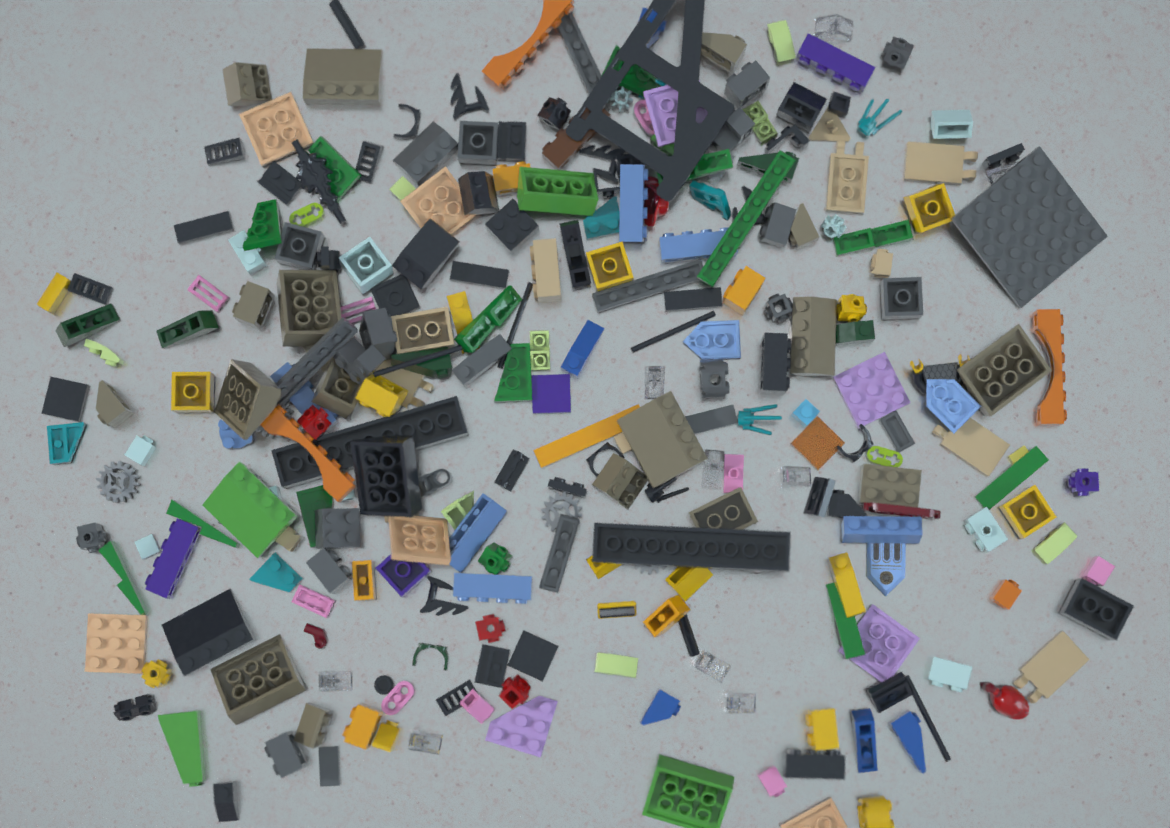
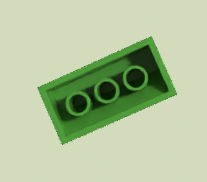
(556, 191)

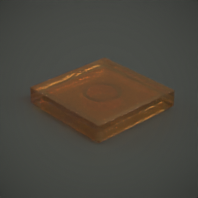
(817, 443)

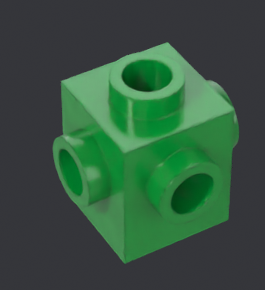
(495, 558)

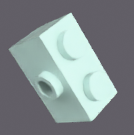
(951, 124)
(250, 259)
(985, 530)
(950, 673)

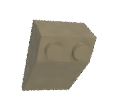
(723, 49)
(336, 390)

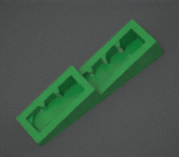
(709, 164)
(874, 237)
(491, 316)
(1011, 478)
(179, 511)
(127, 585)
(846, 627)

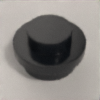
(383, 684)

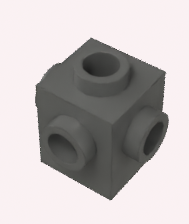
(897, 52)
(781, 301)
(90, 537)

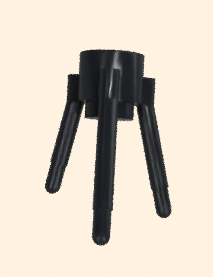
(655, 493)

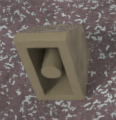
(802, 230)

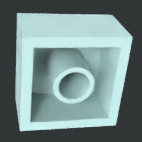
(366, 265)

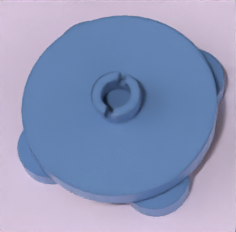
(230, 438)

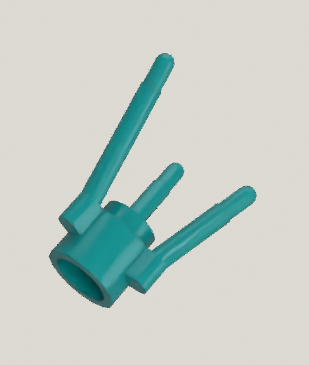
(868, 125)
(746, 418)

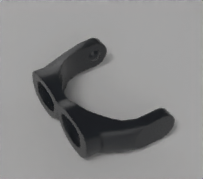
(414, 131)
(867, 444)
(606, 446)

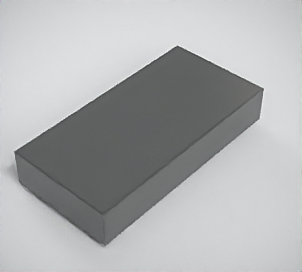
(897, 431)
(329, 766)

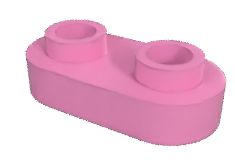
(643, 119)
(397, 697)

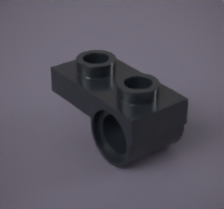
(328, 259)

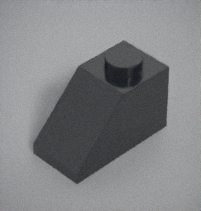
(843, 505)
(226, 801)

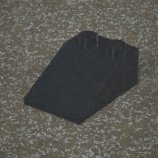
(425, 254)

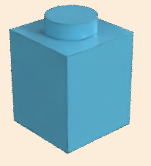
(805, 413)

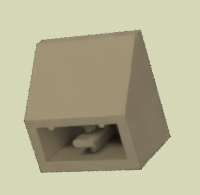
(246, 84)
(620, 481)
(312, 725)

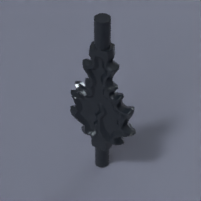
(315, 176)

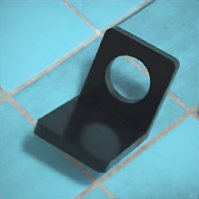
(606, 192)

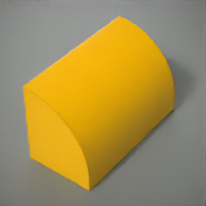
(54, 293)
(688, 580)

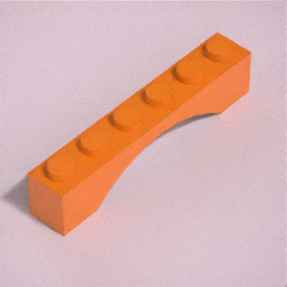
(504, 66)
(1048, 328)
(334, 480)

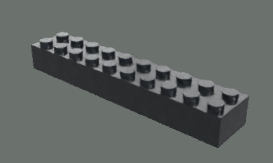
(427, 425)
(691, 547)

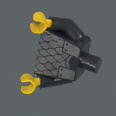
(937, 371)

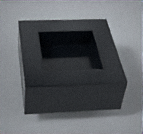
(839, 103)

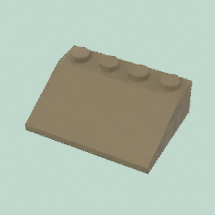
(342, 76)
(307, 305)
(1003, 371)
(246, 398)
(662, 439)
(257, 680)

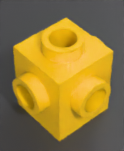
(851, 308)
(163, 673)

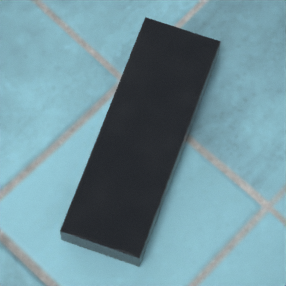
(203, 227)
(479, 274)
(693, 299)

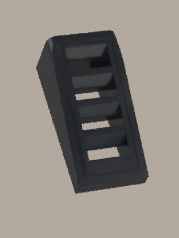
(228, 143)
(361, 159)
(74, 284)
(442, 705)

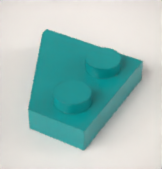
(711, 197)
(604, 220)
(63, 441)
(277, 574)

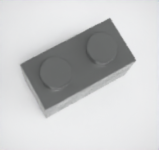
(777, 224)

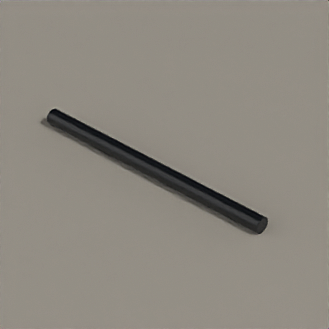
(516, 322)
(673, 331)
(416, 361)
(928, 720)

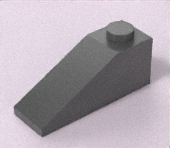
(481, 360)

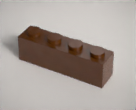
(565, 148)

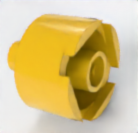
(875, 812)

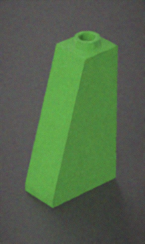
(185, 742)

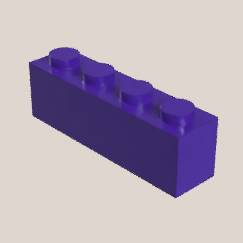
(835, 62)
(173, 558)

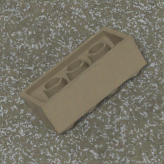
(813, 336)

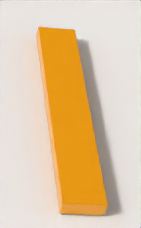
(581, 439)

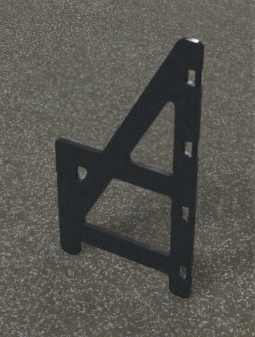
(691, 138)

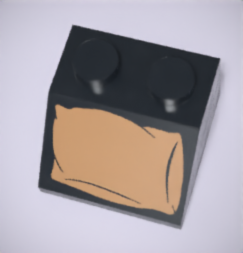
(478, 193)

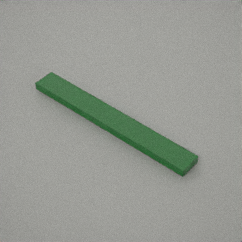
(746, 218)

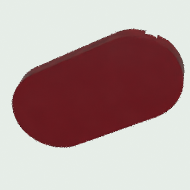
(898, 510)

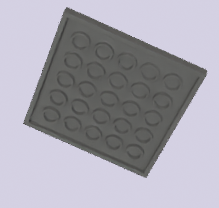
(1029, 227)

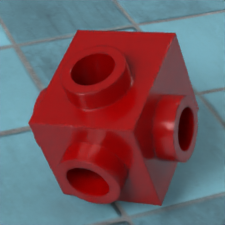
(314, 421)
(482, 628)
(514, 691)

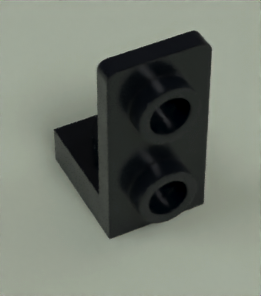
(797, 138)

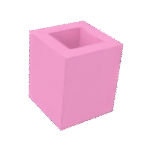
(1098, 571)
(477, 706)
(772, 781)

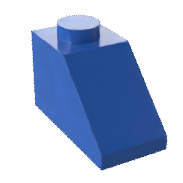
(661, 708)

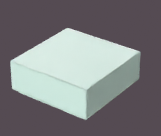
(147, 546)

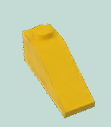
(460, 311)
(846, 584)

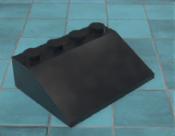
(386, 476)
(208, 633)

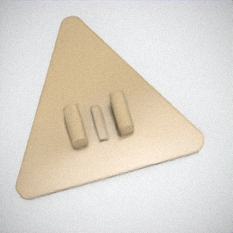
(829, 129)

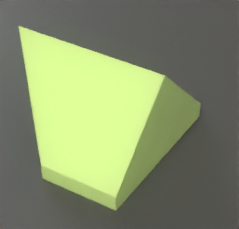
(458, 509)

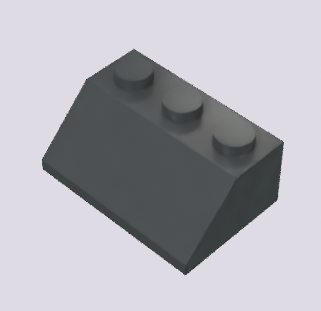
(426, 153)

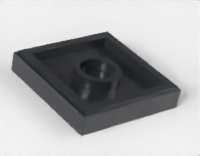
(395, 296)
(65, 399)
(533, 655)

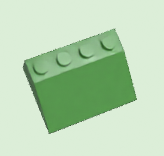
(249, 509)
(687, 794)

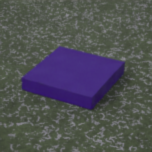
(551, 394)

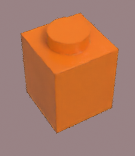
(1006, 594)

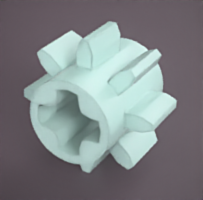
(621, 93)
(833, 226)

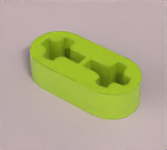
(304, 211)
(886, 453)

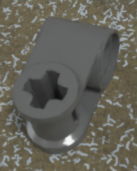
(432, 482)

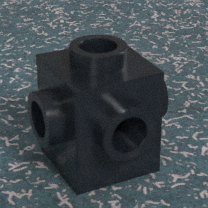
(554, 112)

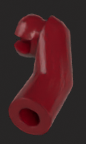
(318, 634)

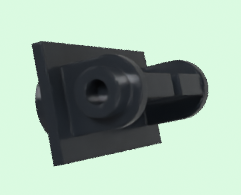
(511, 470)
(126, 710)

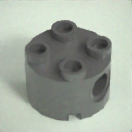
(711, 367)

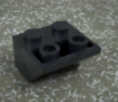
(801, 106)

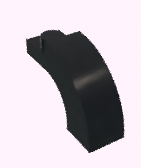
(575, 253)

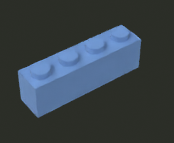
(632, 203)
(689, 245)
(304, 396)
(881, 529)
(474, 531)
(492, 586)

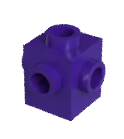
(1090, 480)

